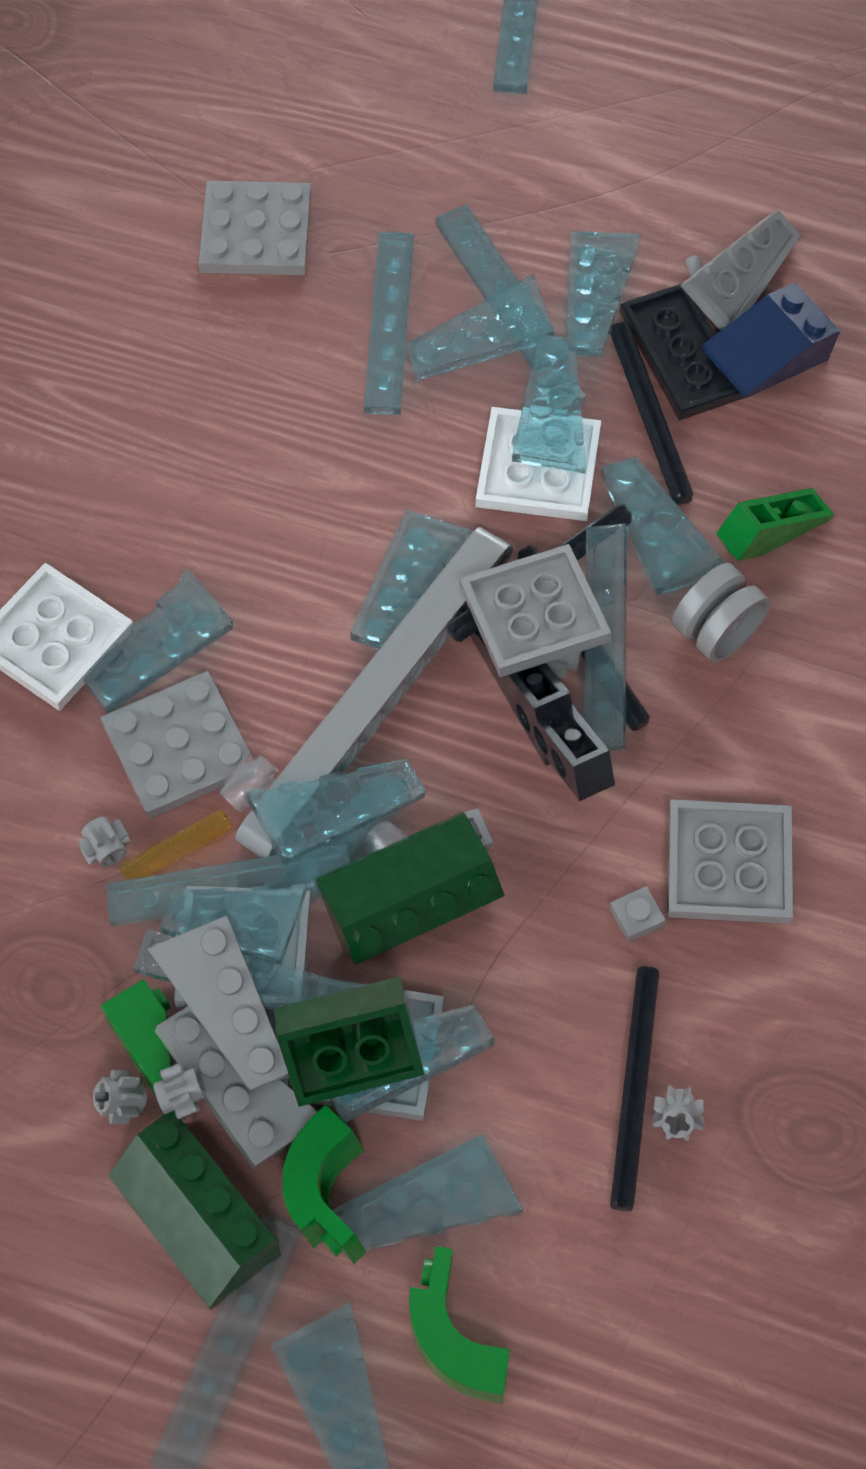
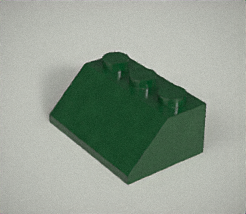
(348, 1041)

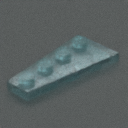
(167, 637)
(435, 1196)

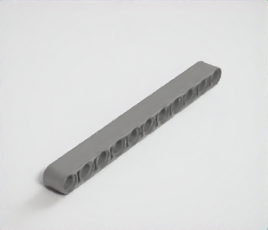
(384, 678)

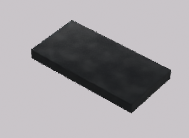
(671, 338)

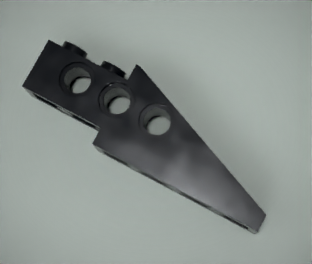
(555, 726)

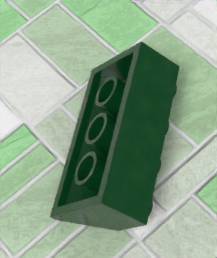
(409, 888)
(193, 1209)

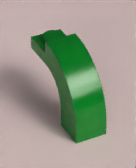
(309, 1172)
(455, 1360)

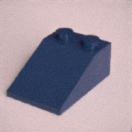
(773, 341)

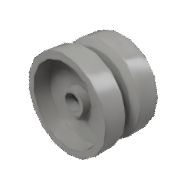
(721, 612)

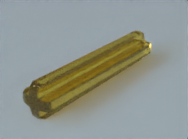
(176, 846)

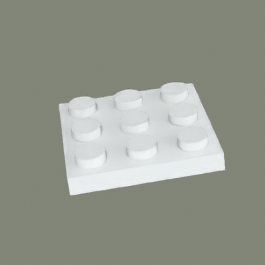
(528, 487)
(56, 635)

